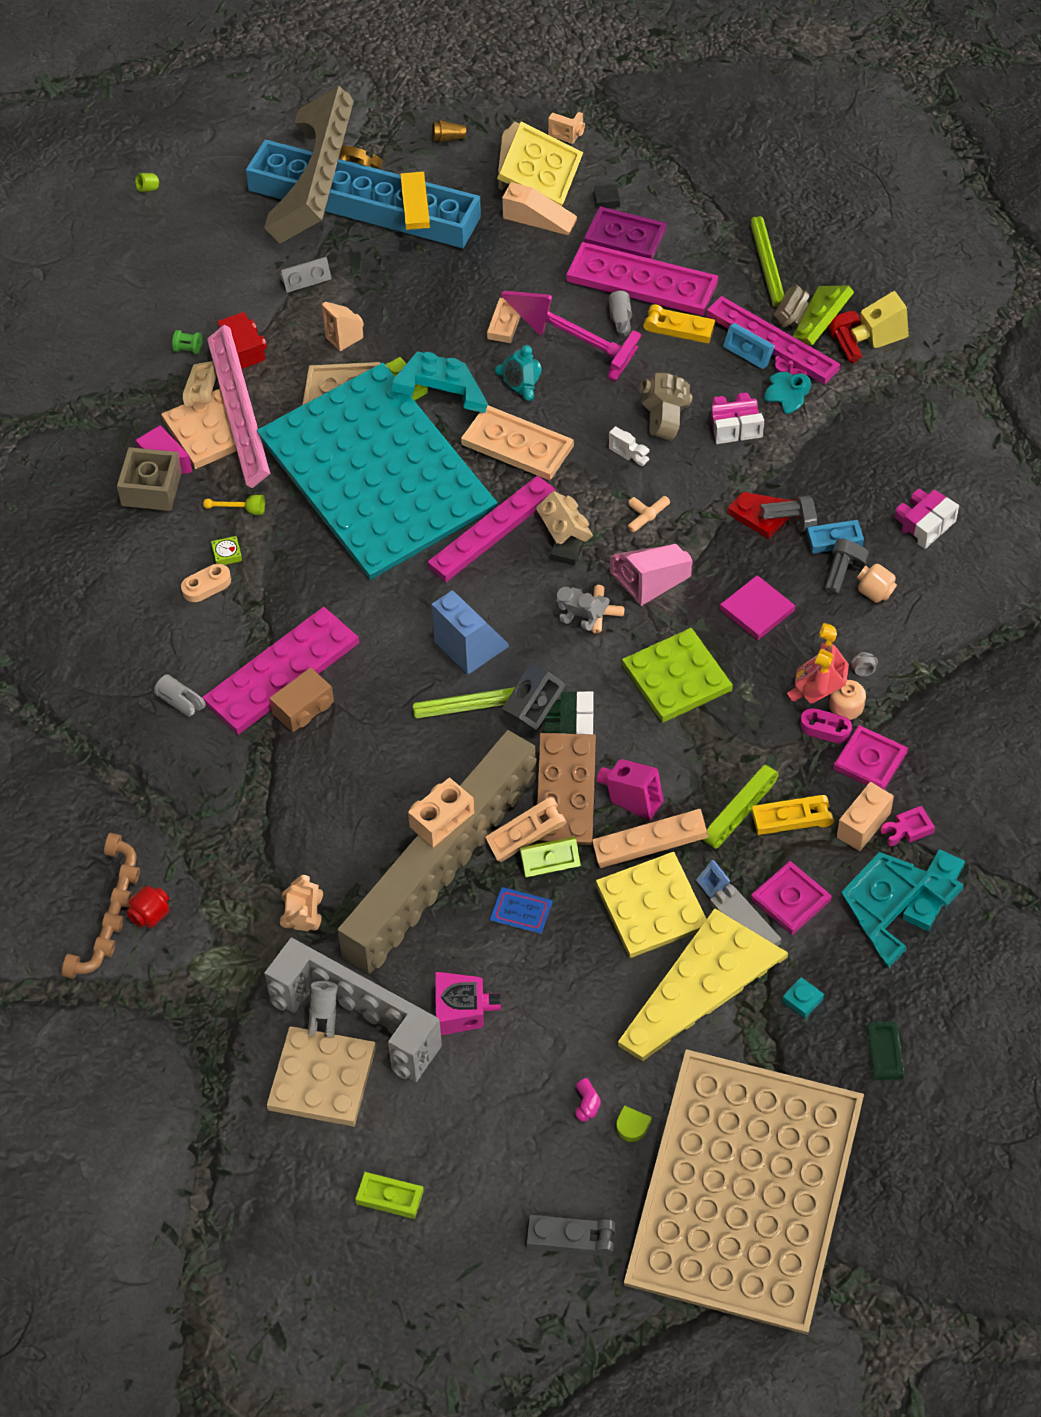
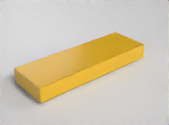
(415, 200)

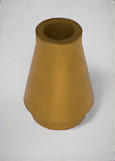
(447, 131)

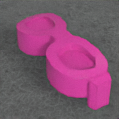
(784, 366)

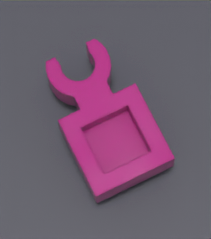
(910, 824)

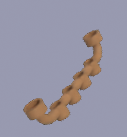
(112, 920)

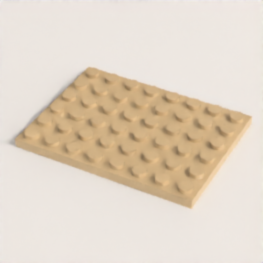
(745, 1191)

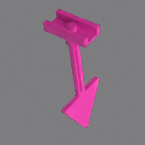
(535, 311)

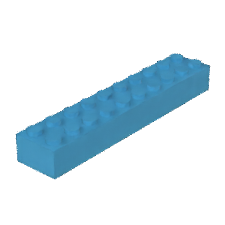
(367, 194)

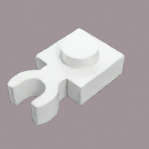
(624, 445)

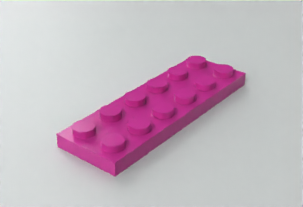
(642, 278)
(312, 644)

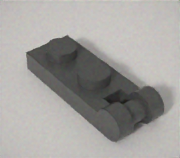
(570, 1235)

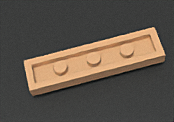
(650, 838)

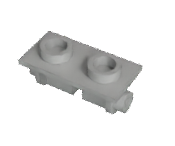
(305, 274)

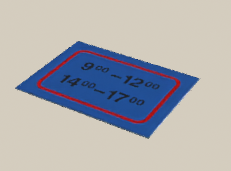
(521, 910)

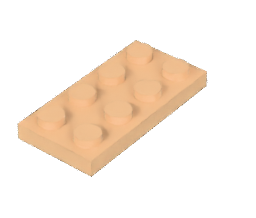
(517, 442)

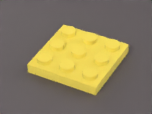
(540, 163)
(651, 904)

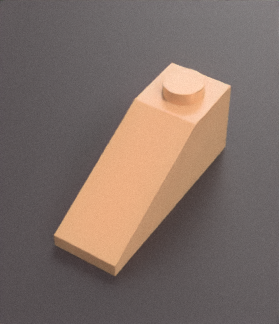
(533, 208)

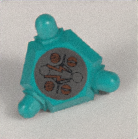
(521, 372)

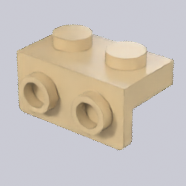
(563, 518)

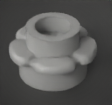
(864, 664)

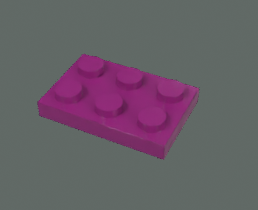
(625, 232)

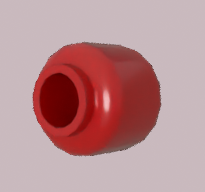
(148, 907)

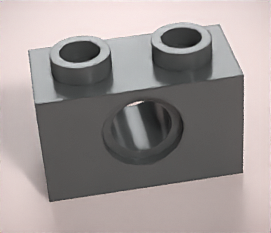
(533, 696)

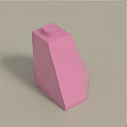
(651, 570)

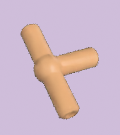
(647, 513)
(612, 610)

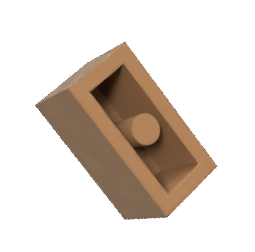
(302, 700)

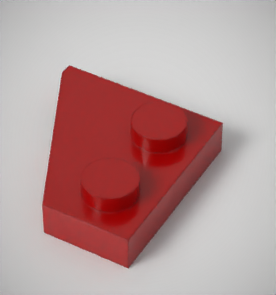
(747, 509)

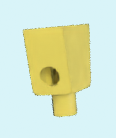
(883, 322)

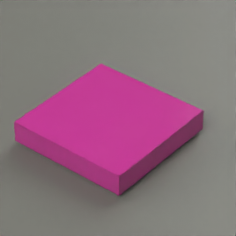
(757, 607)
(870, 758)
(791, 897)

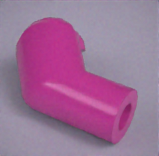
(590, 1102)

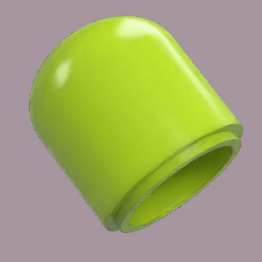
(146, 182)

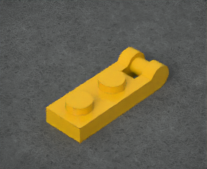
(679, 324)
(792, 815)

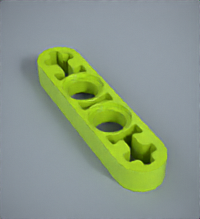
(741, 806)

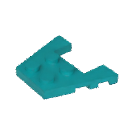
(441, 374)
(885, 891)

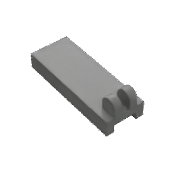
(737, 908)

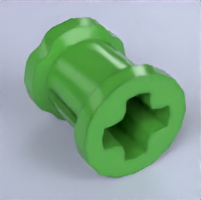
(195, 339)

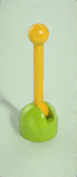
(254, 504)

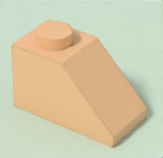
(341, 325)

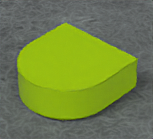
(632, 1124)

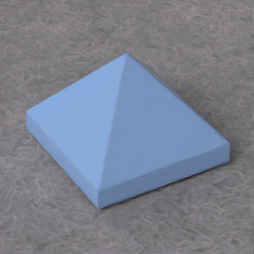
(712, 879)

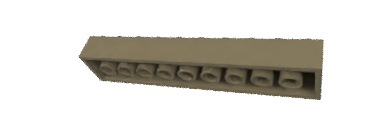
(424, 870)

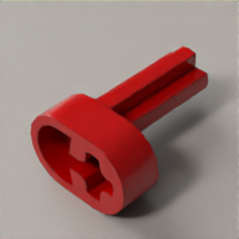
(840, 329)

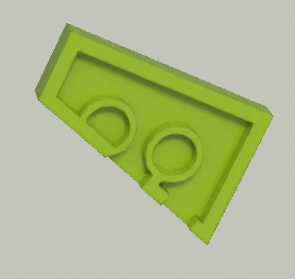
(821, 311)

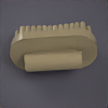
(792, 307)

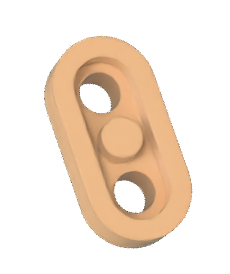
(207, 583)

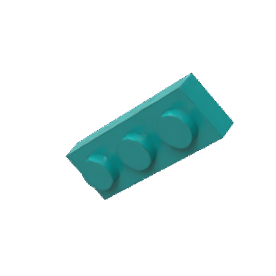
(924, 907)

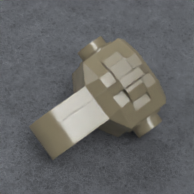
(665, 399)

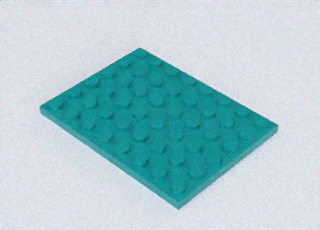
(376, 471)

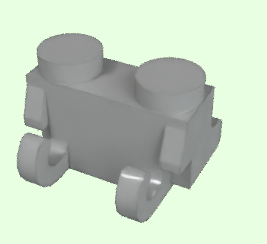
(581, 605)

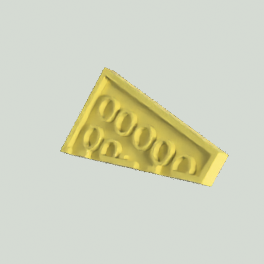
(705, 976)

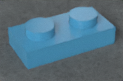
(748, 346)
(824, 536)

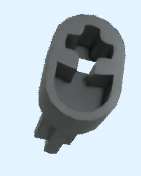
(801, 508)
(844, 553)

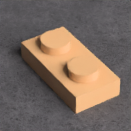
(503, 323)

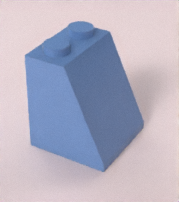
(464, 633)

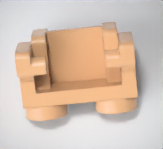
(301, 905)

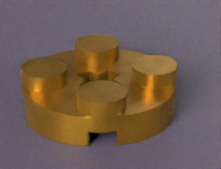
(359, 156)

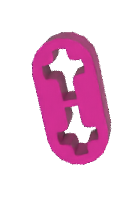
(826, 725)

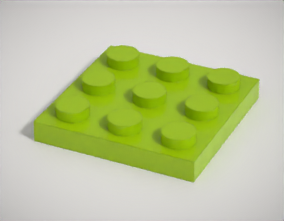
(677, 675)

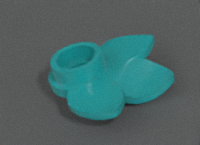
(786, 391)

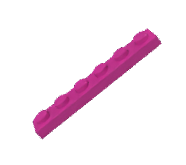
(786, 347)
(490, 529)

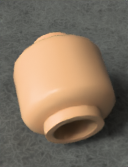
(876, 583)
(848, 700)

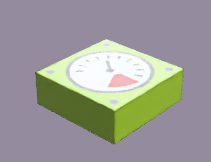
(226, 550)

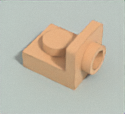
(566, 128)

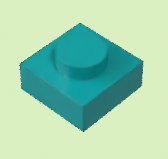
(803, 998)

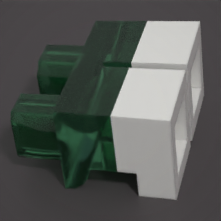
(575, 714)

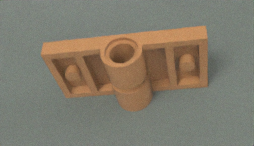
(569, 778)

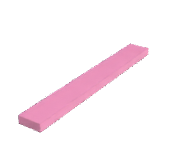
(238, 406)

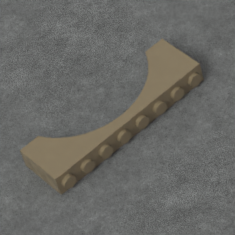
(306, 201)

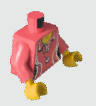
(822, 673)

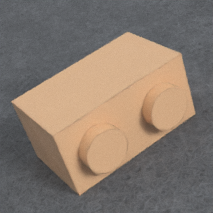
(865, 816)

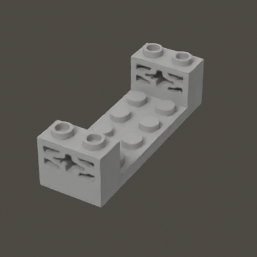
(413, 1030)

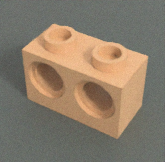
(445, 815)

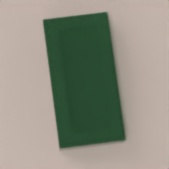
(885, 1051)

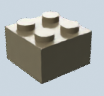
(149, 479)

